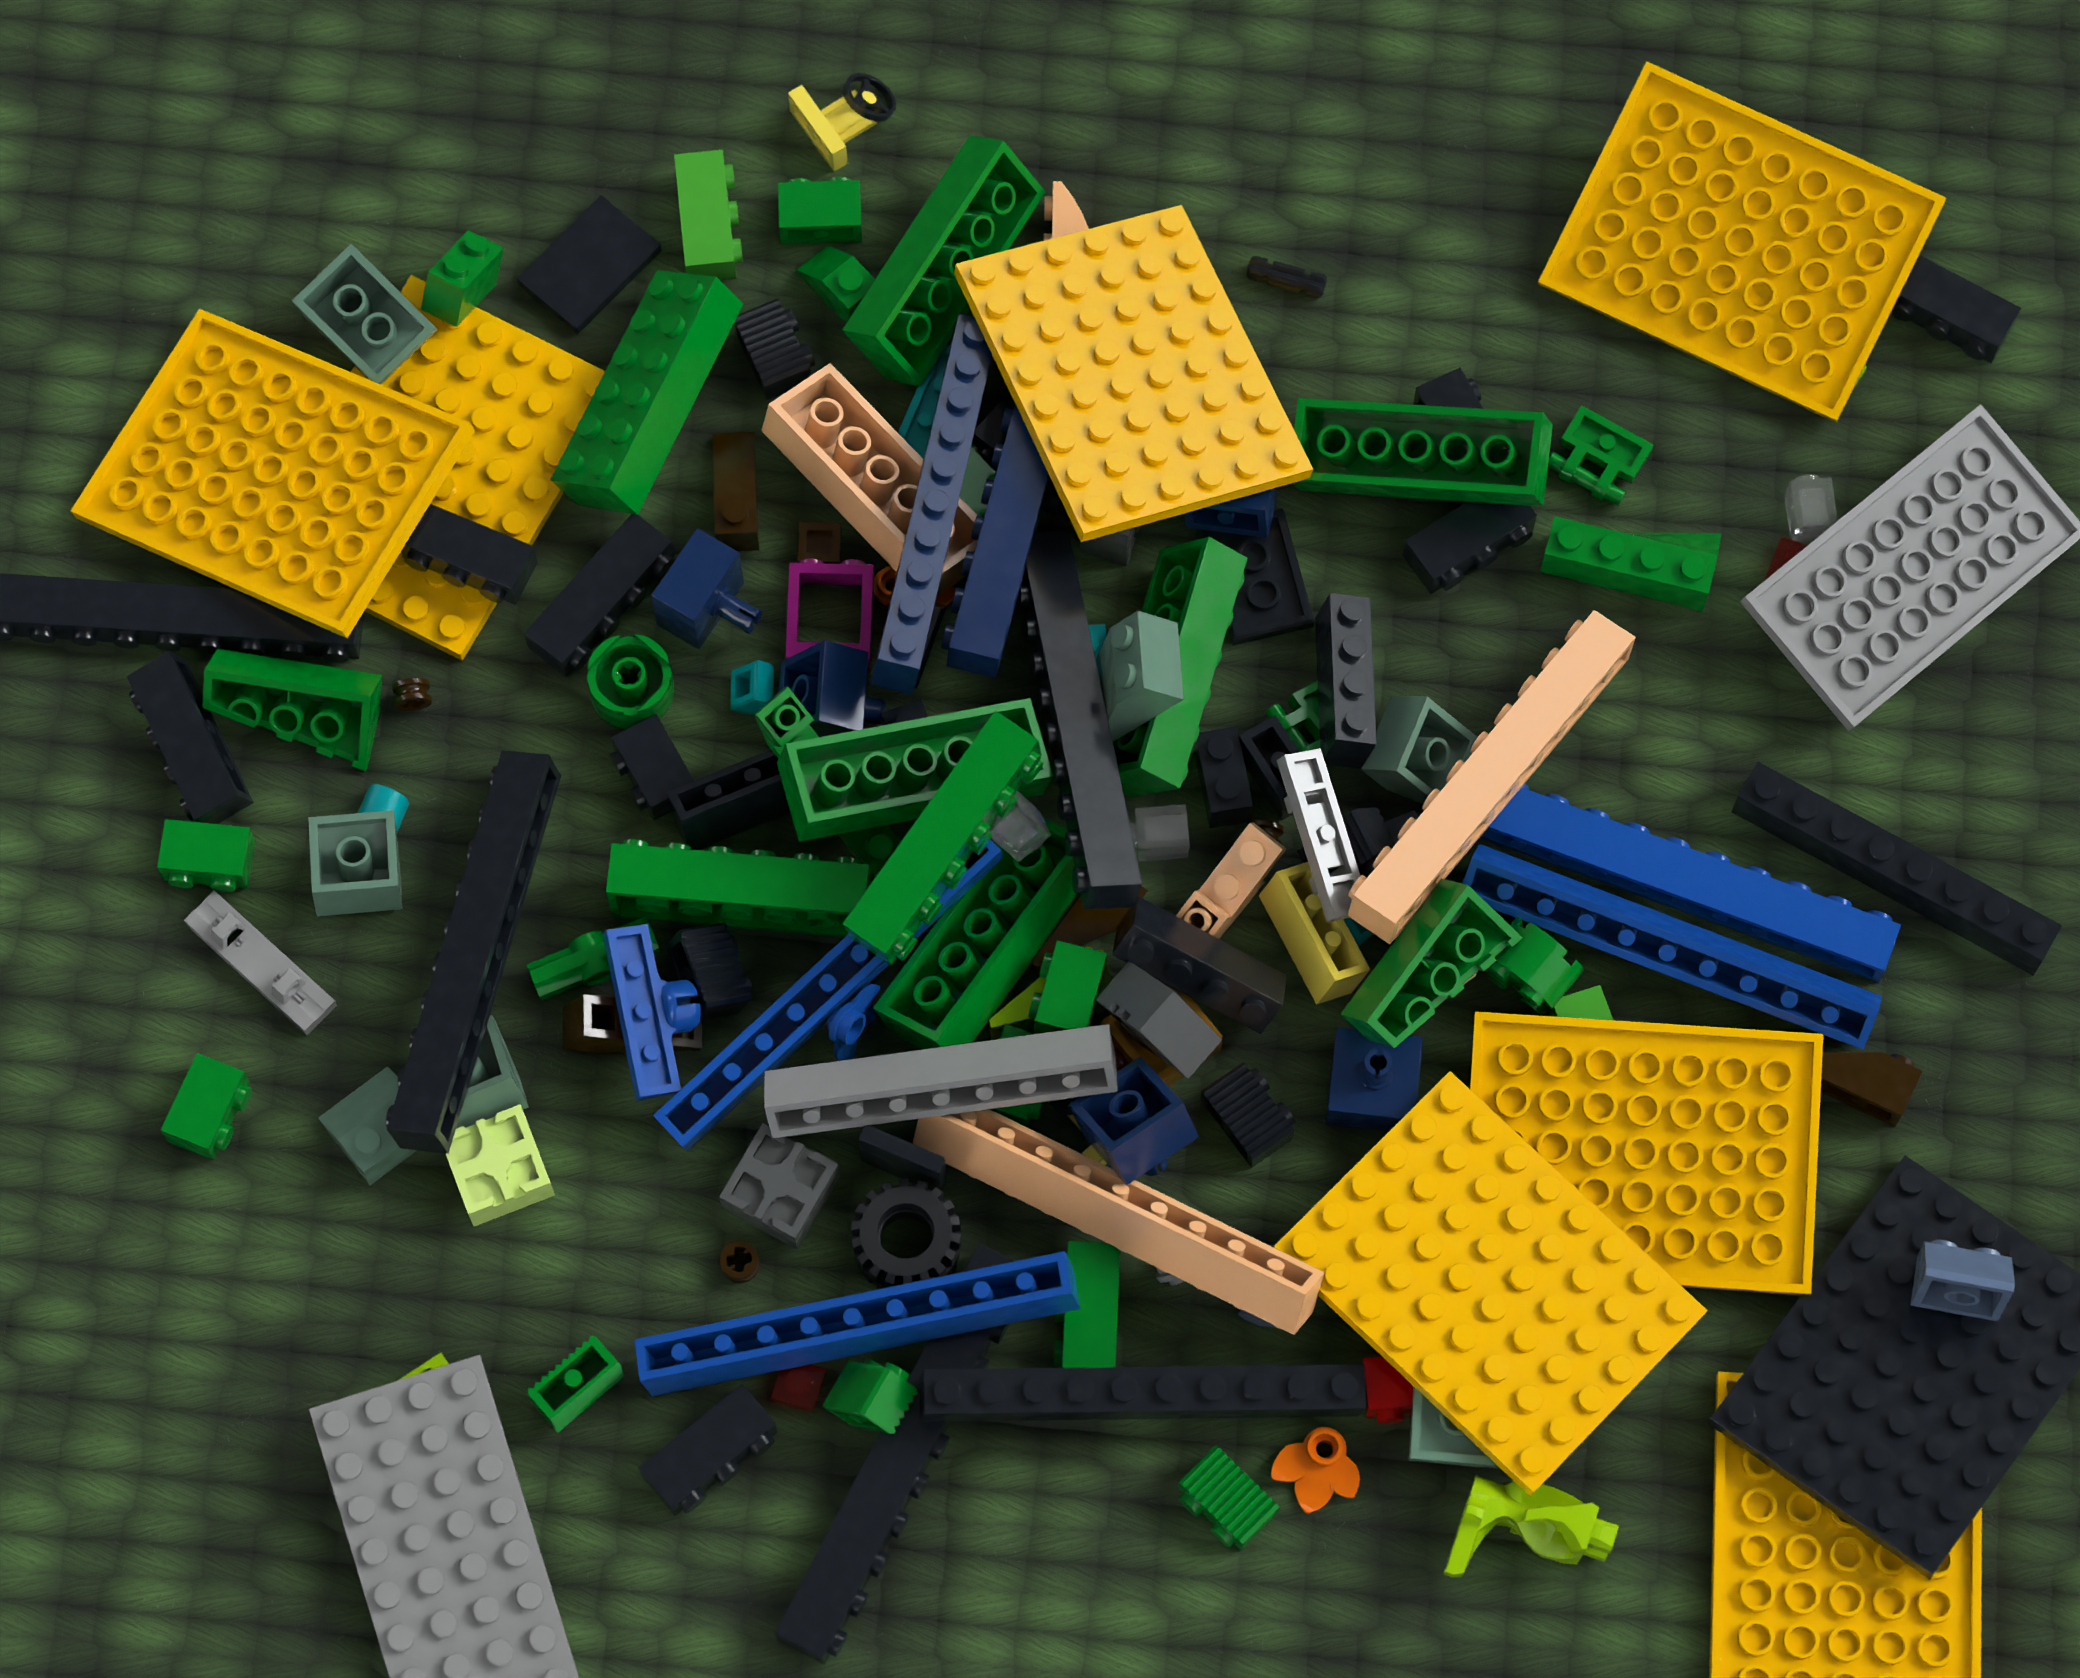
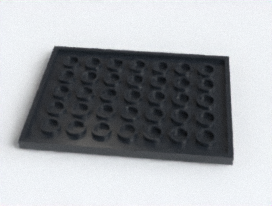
(1903, 1407)

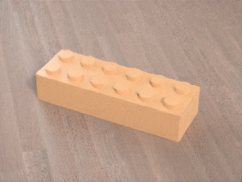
(859, 465)

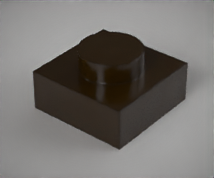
(820, 541)

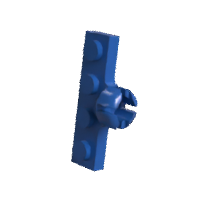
(648, 1011)

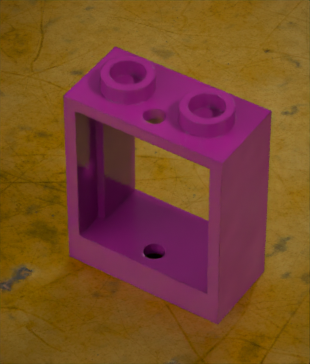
(816, 572)

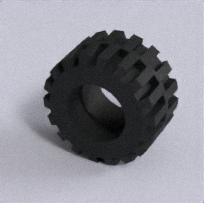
(900, 1203)

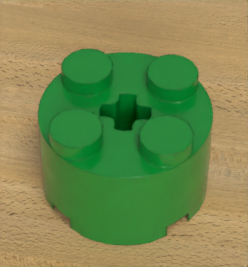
(630, 660)
(1534, 968)

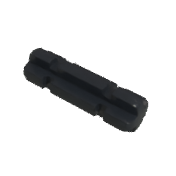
(1286, 276)

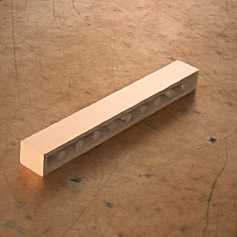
(1490, 776)
(1126, 1216)

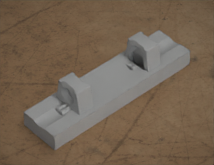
(1321, 830)
(260, 963)

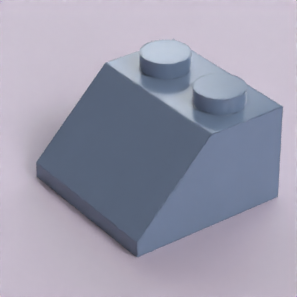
(1962, 1280)

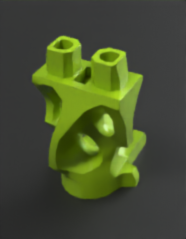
(1548, 1521)

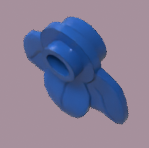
(849, 1021)

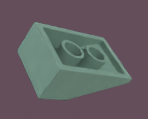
(364, 315)
(1139, 671)

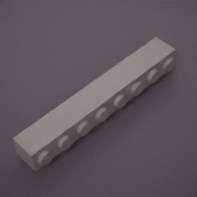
(940, 1081)

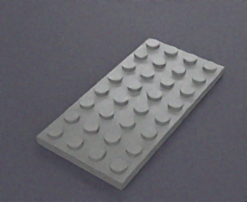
(1913, 567)
(442, 1529)

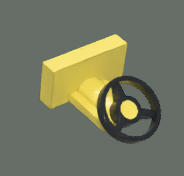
(844, 118)

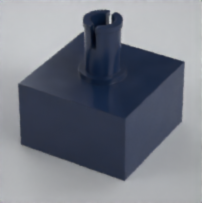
(702, 590)
(832, 687)
(1371, 1081)
(1136, 1124)

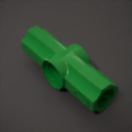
(579, 964)

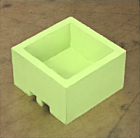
(498, 1166)

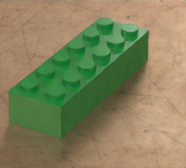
(916, 296)
(647, 392)
(1424, 451)
(1198, 590)
(887, 770)
(944, 838)
(734, 888)
(980, 948)

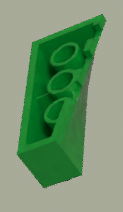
(1644, 564)
(298, 701)
(1428, 962)

